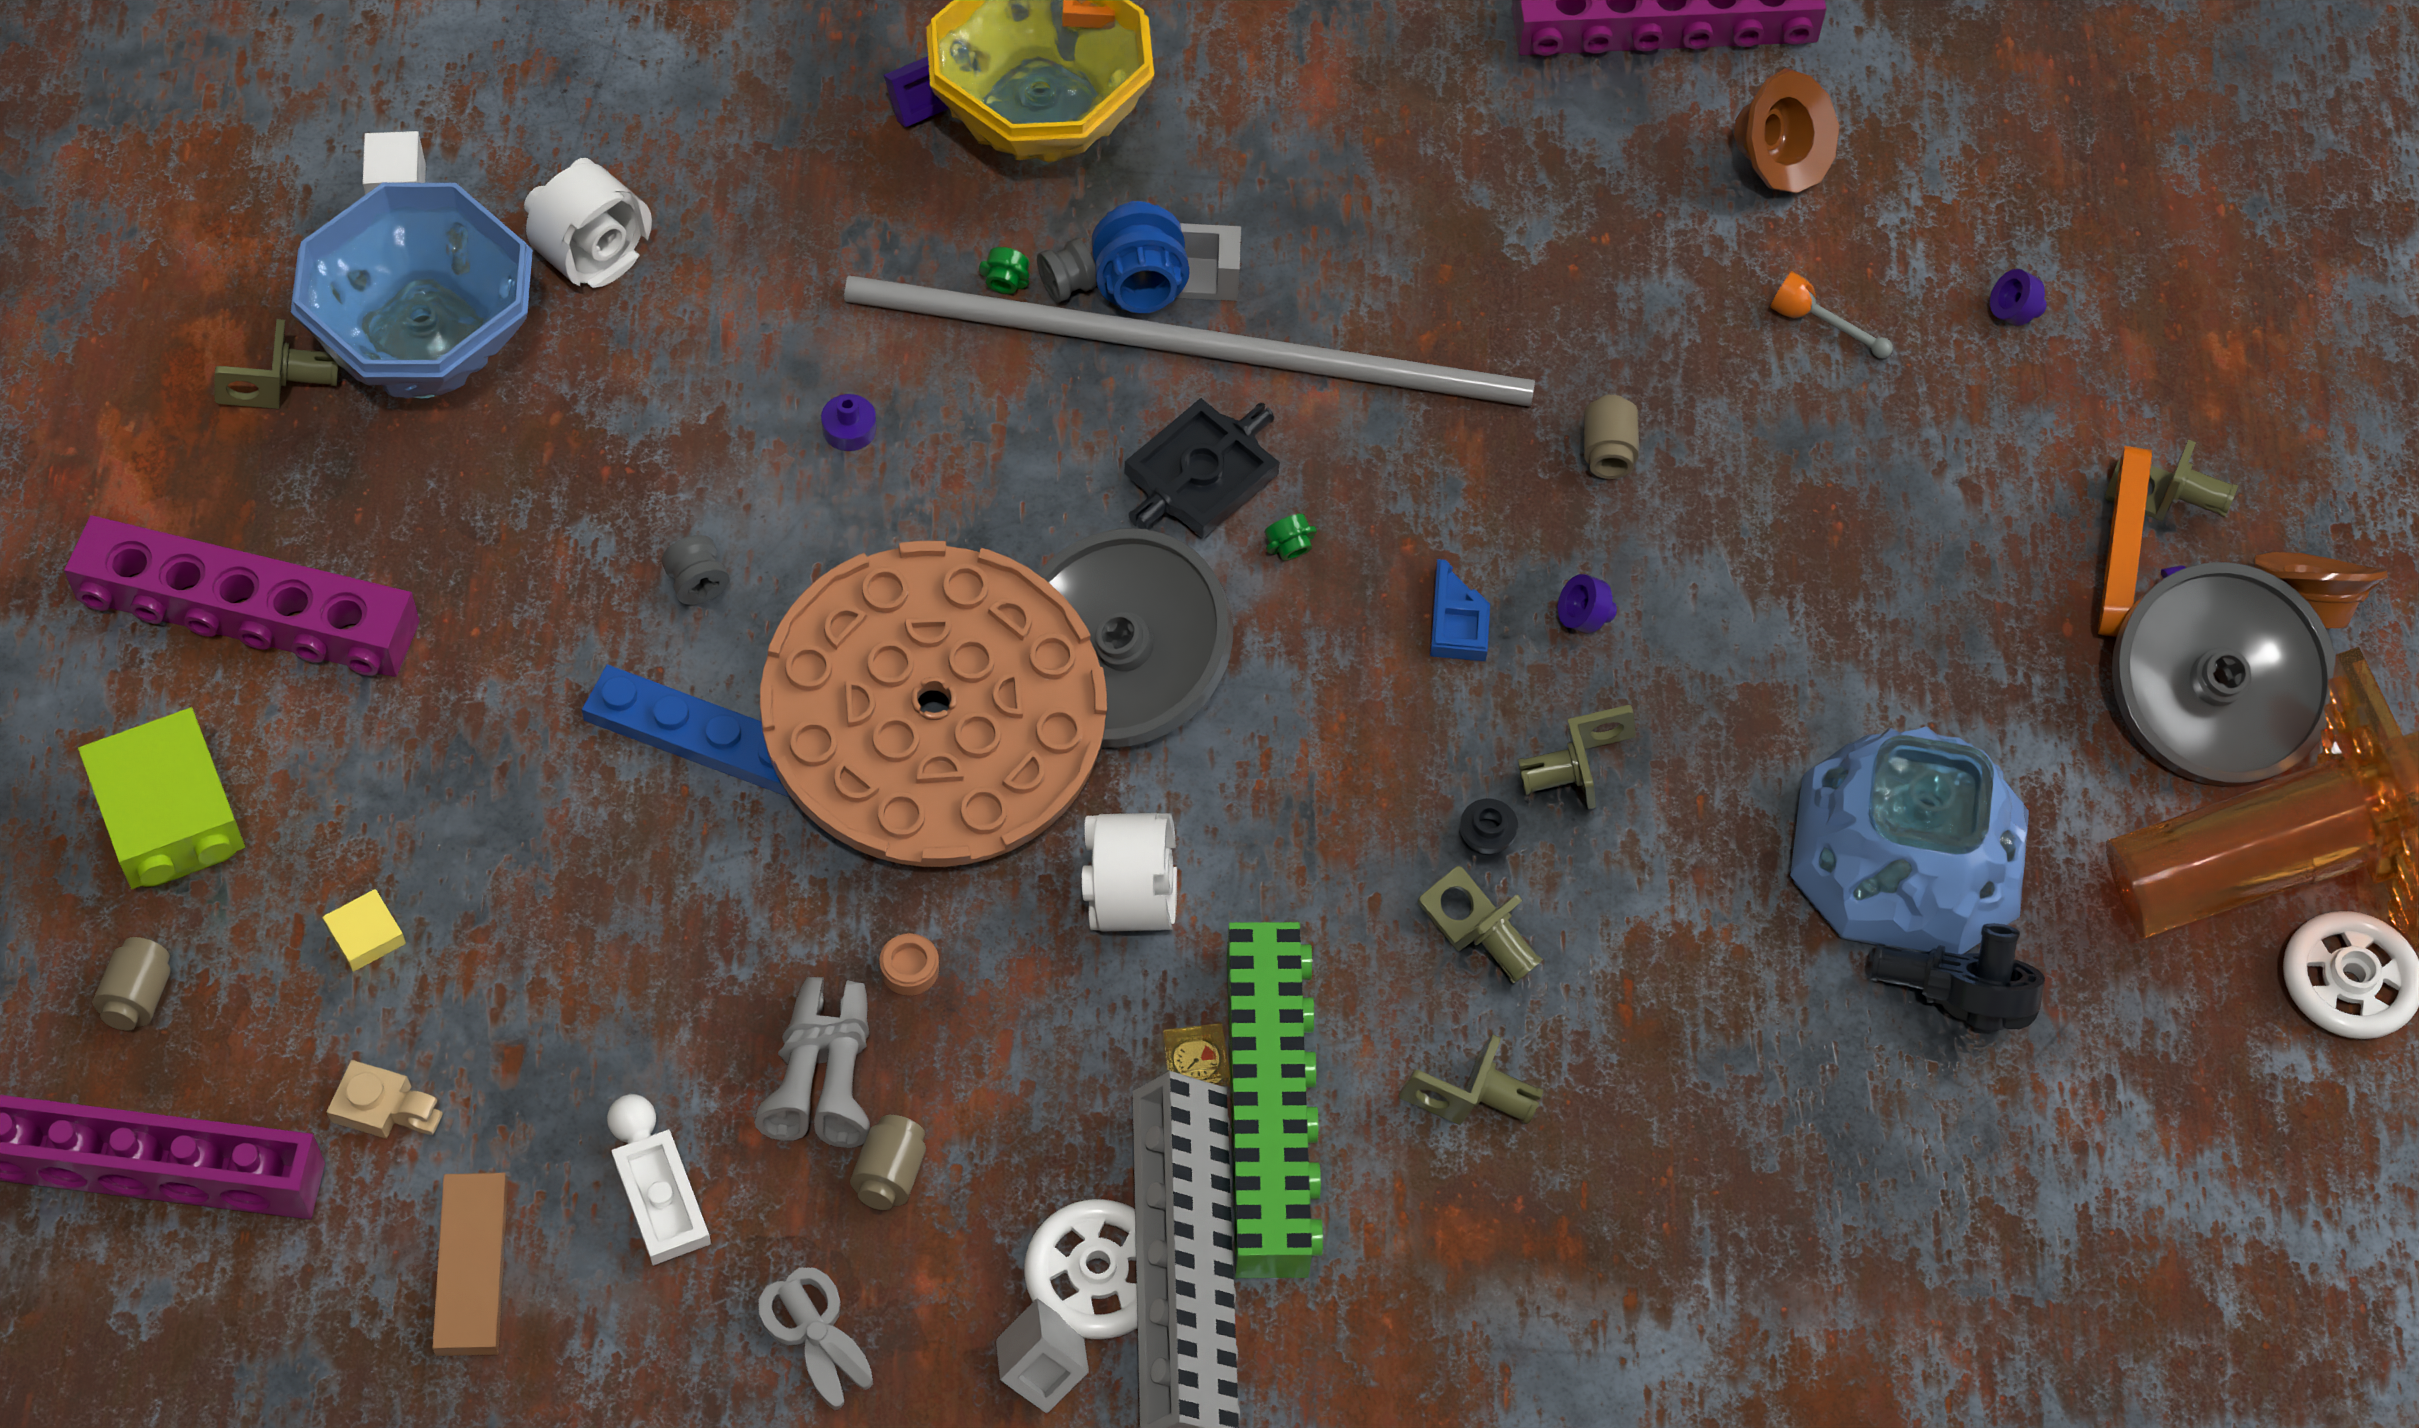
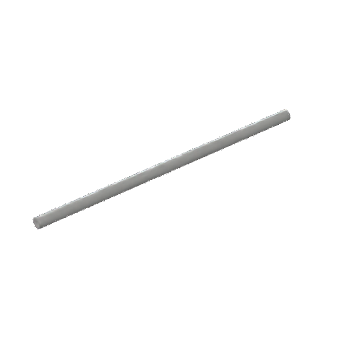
(1189, 340)

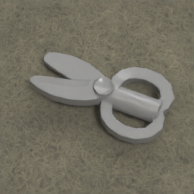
(822, 1340)

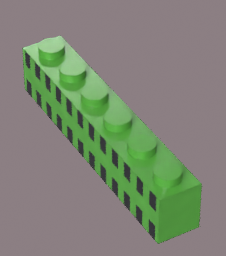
(1269, 1101)

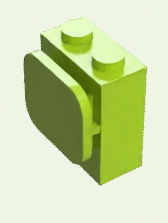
(162, 800)

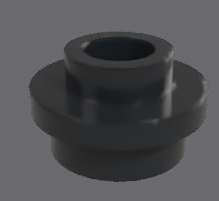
(1484, 839)

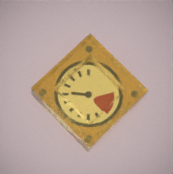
(1198, 1053)

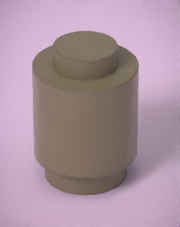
(1611, 436)
(132, 984)
(889, 1162)

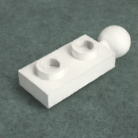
(655, 1182)

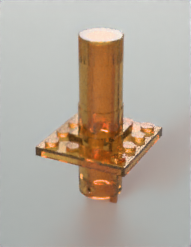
(2296, 831)

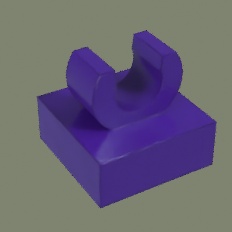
(912, 93)

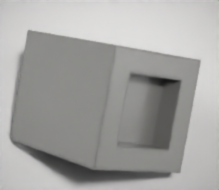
(1212, 261)
(1041, 1356)

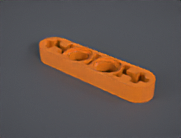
(2125, 539)

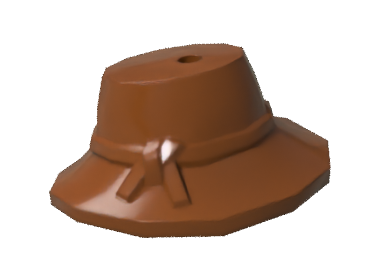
(1789, 132)
(2325, 583)

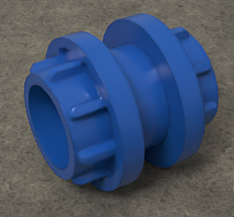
(1140, 257)

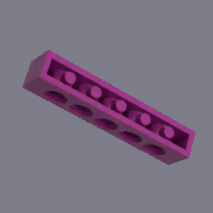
(1647, 25)
(274, 588)
(159, 1157)

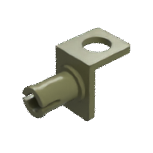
(287, 366)
(2183, 485)
(1571, 763)
(1482, 925)
(1483, 1086)

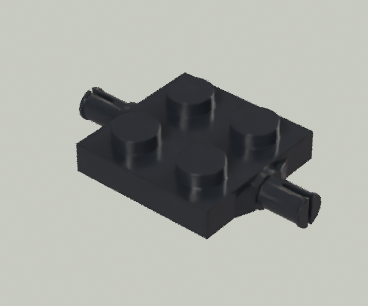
(1202, 467)

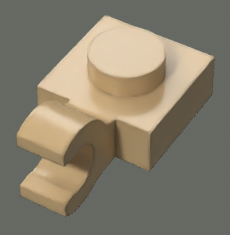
(377, 1098)

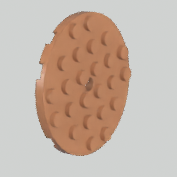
(947, 782)

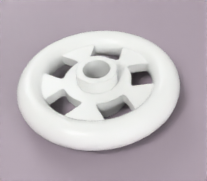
(2320, 1002)
(1045, 1263)

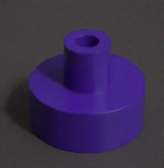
(2018, 297)
(848, 422)
(1586, 604)

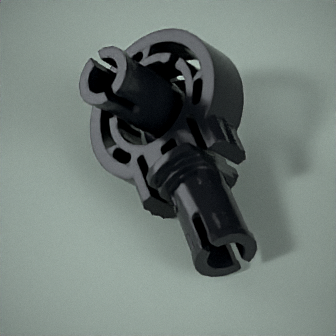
(1982, 987)

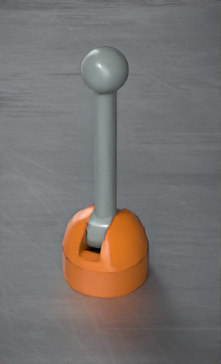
(1797, 299)

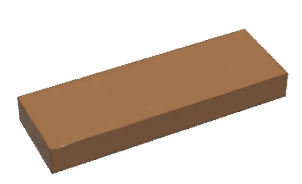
(470, 1264)

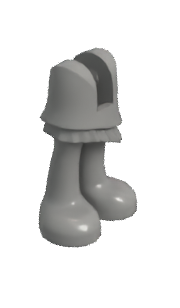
(819, 1040)

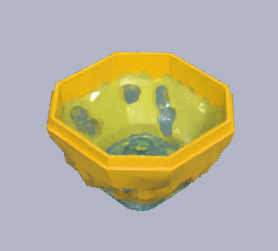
(1036, 83)

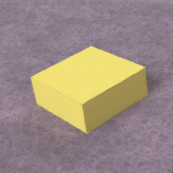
(364, 930)

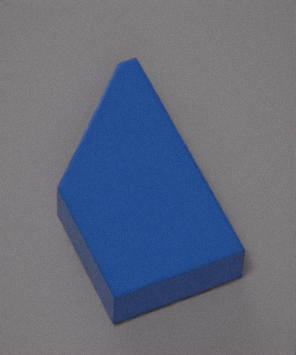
(1458, 618)

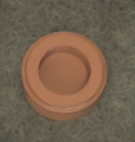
(909, 964)

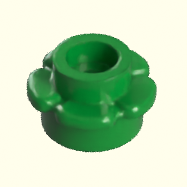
(1005, 270)
(1290, 537)

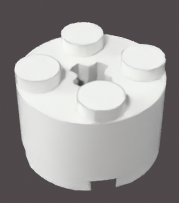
(587, 224)
(1130, 872)

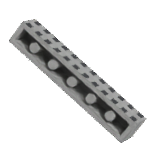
(1184, 1255)

